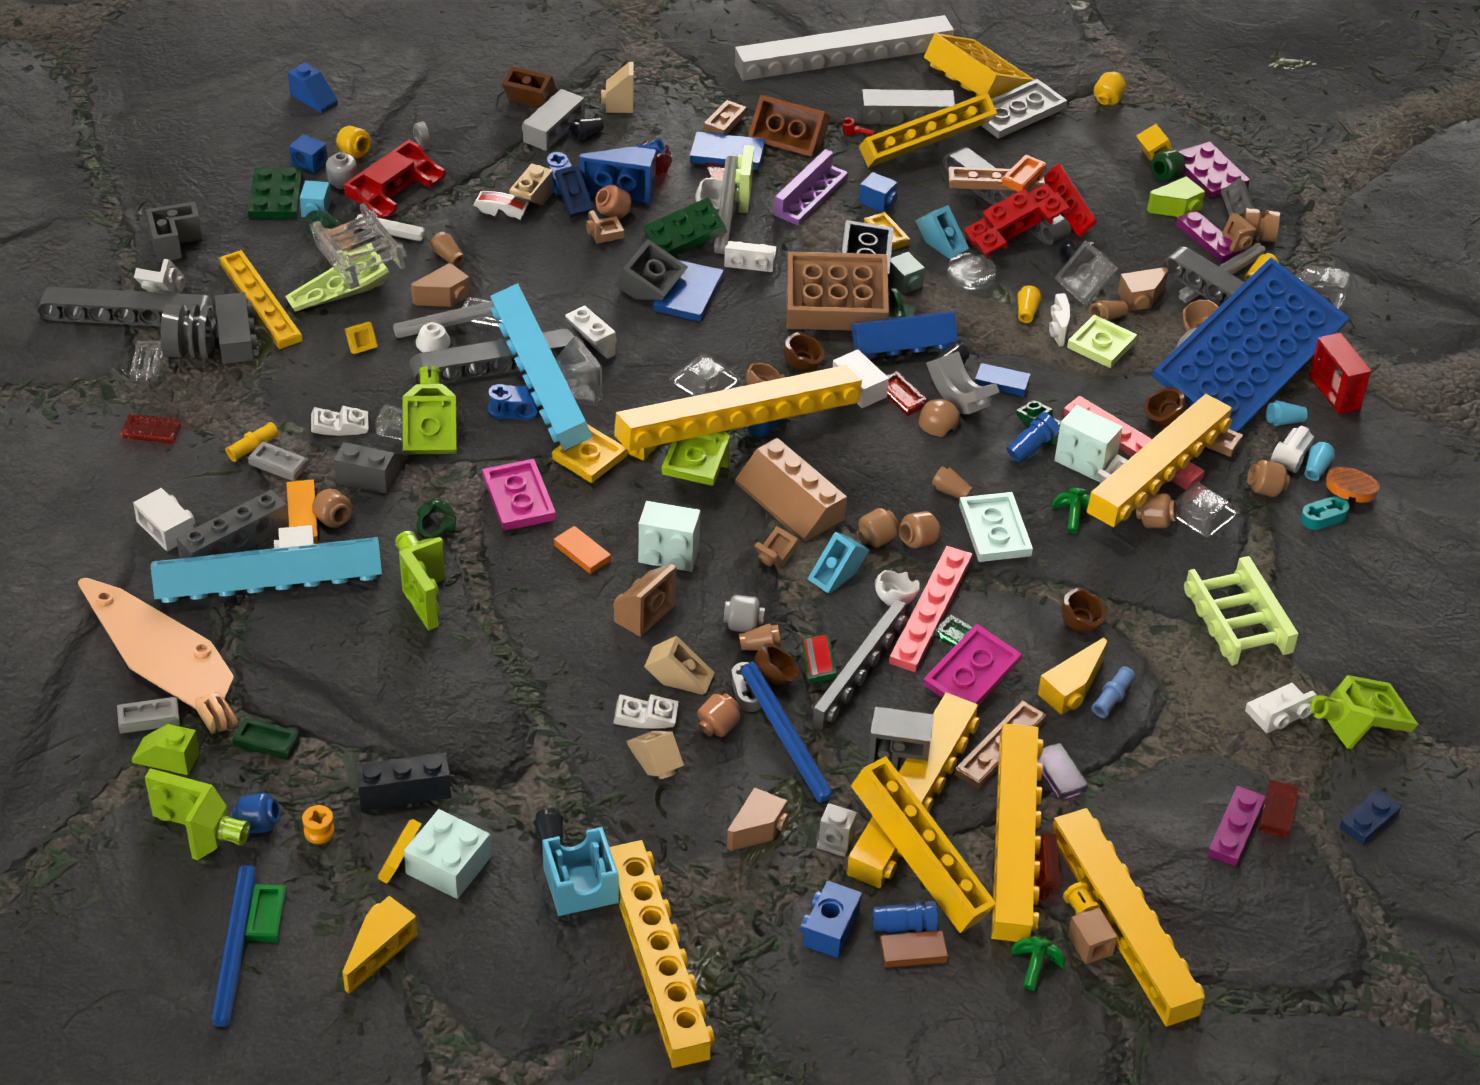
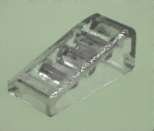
(390, 422)

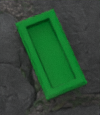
(266, 913)

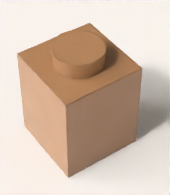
(1092, 935)

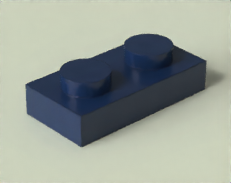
(573, 190)
(1370, 817)

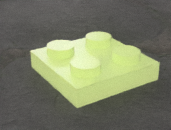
(744, 179)
(1102, 341)

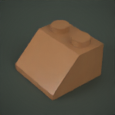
(646, 600)

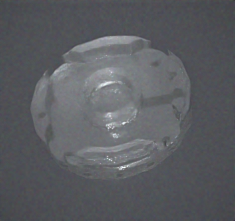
(971, 271)

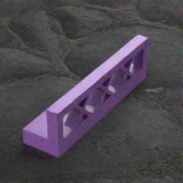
(803, 188)

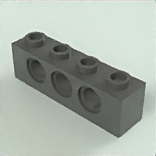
(237, 528)

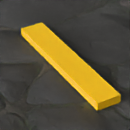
(264, 303)

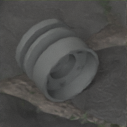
(190, 331)

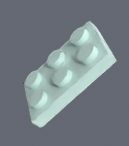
(995, 527)

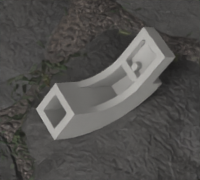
(956, 385)

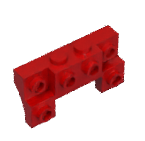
(390, 176)
(1014, 217)

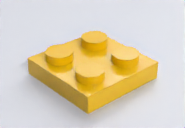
(591, 457)

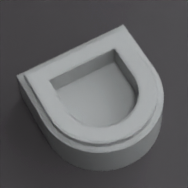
(421, 135)

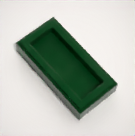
(266, 738)

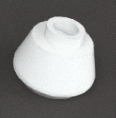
(432, 338)

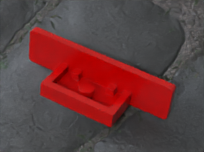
(1081, 217)

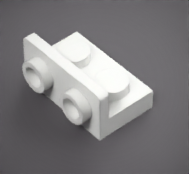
(750, 256)
(1280, 707)

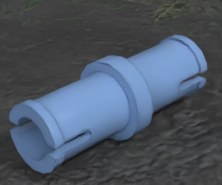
(1113, 692)

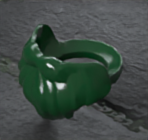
(896, 306)
(448, 522)

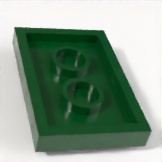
(275, 193)
(686, 227)

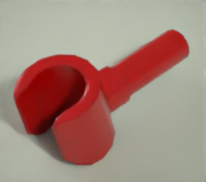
(850, 129)

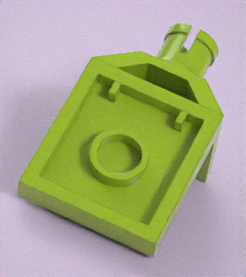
(429, 416)
(698, 458)
(420, 571)
(1360, 705)
(196, 807)

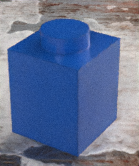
(878, 192)

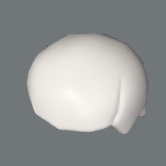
(710, 188)
(895, 586)

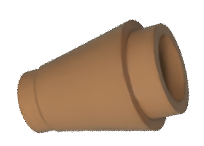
(446, 247)
(1108, 309)
(951, 483)
(759, 636)

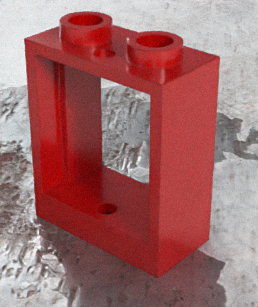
(1342, 393)

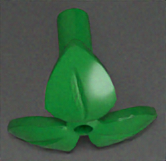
(1076, 498)
(1039, 949)

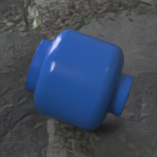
(259, 811)

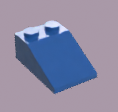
(626, 168)

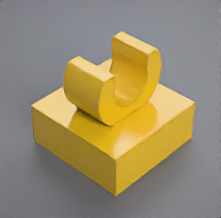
(361, 337)

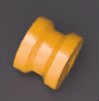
(316, 832)

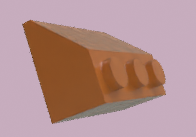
(789, 126)

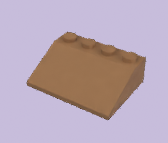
(835, 290)

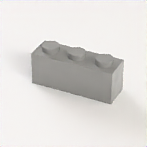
(552, 119)

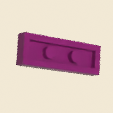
(1206, 235)
(1236, 826)

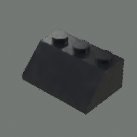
(867, 239)

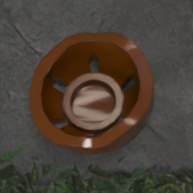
(796, 354)
(1168, 410)
(1075, 610)
(776, 665)

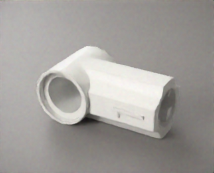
(1293, 449)

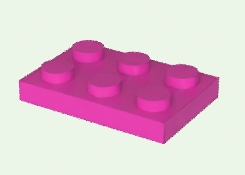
(518, 494)
(973, 666)

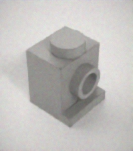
(837, 830)

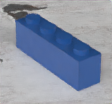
(904, 333)

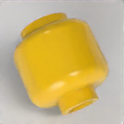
(1110, 88)
(353, 141)

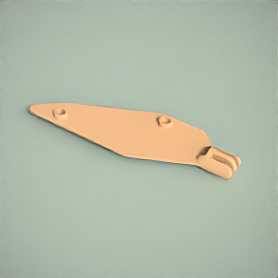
(165, 652)

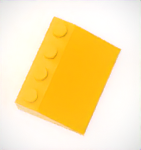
(974, 65)

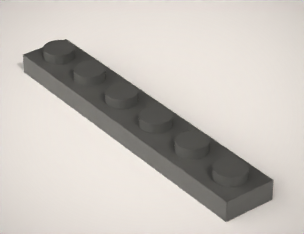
(856, 669)

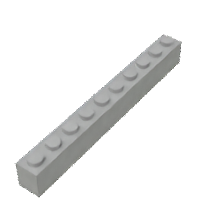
(838, 48)

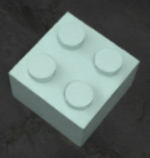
(1087, 442)
(669, 535)
(447, 853)

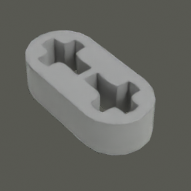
(741, 688)

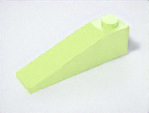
(331, 287)

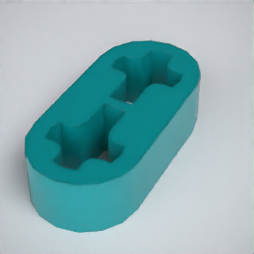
(1324, 513)

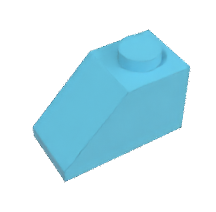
(942, 232)
(838, 562)

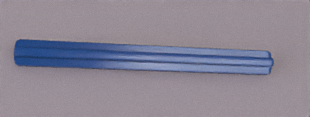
(787, 732)
(234, 946)

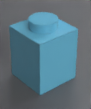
(314, 197)

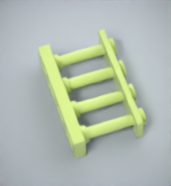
(1256, 594)

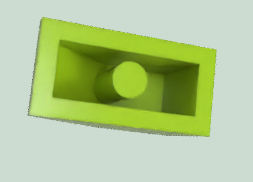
(1176, 198)
(169, 749)

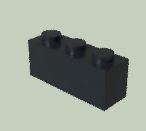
(403, 781)

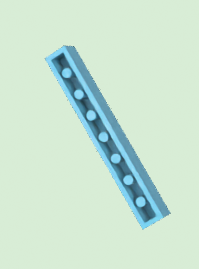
(541, 368)
(266, 568)

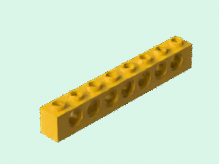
(659, 955)

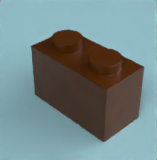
(528, 87)

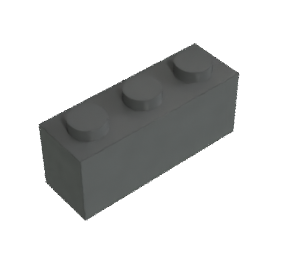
(235, 327)

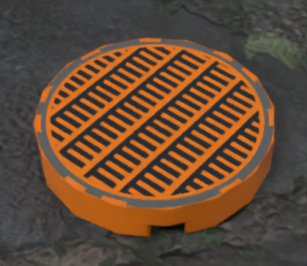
(1352, 483)

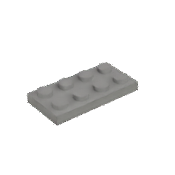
(1023, 107)

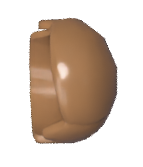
(1197, 313)
(761, 373)
(939, 417)

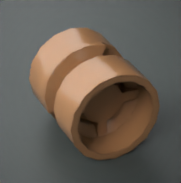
(1265, 223)

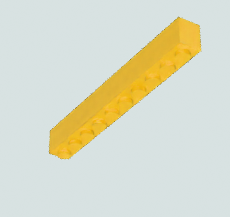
(736, 407)

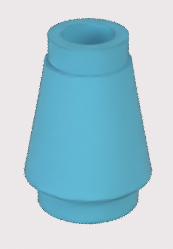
(1285, 413)
(1319, 459)

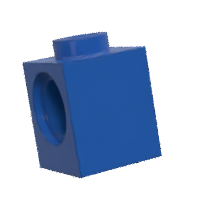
(308, 154)

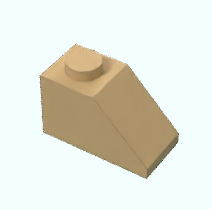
(620, 91)
(679, 666)
(657, 753)

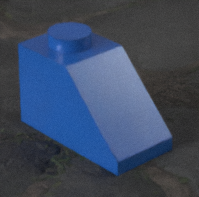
(311, 88)

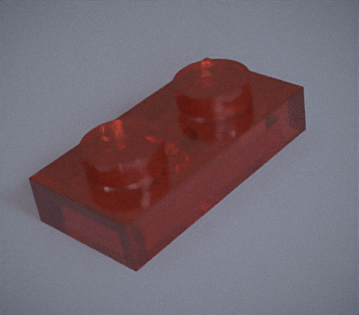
(1049, 875)

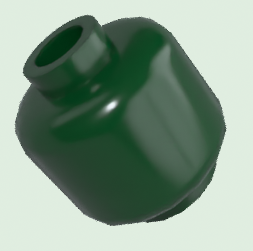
(1167, 165)

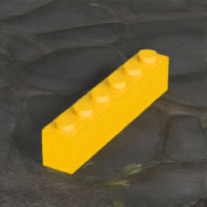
(927, 130)
(923, 844)

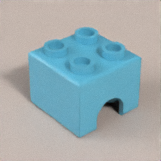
(581, 874)

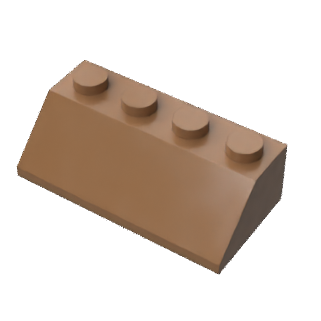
(792, 490)

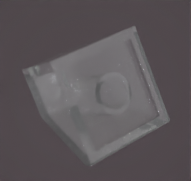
(1086, 272)
(1327, 282)
(581, 373)
(704, 376)
(1204, 509)

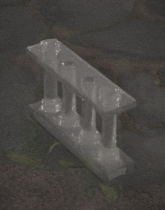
(342, 260)

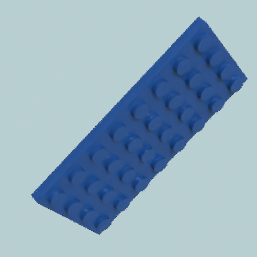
(1252, 343)

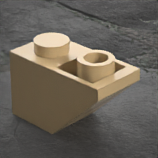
(534, 185)

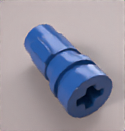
(1030, 440)
(902, 917)

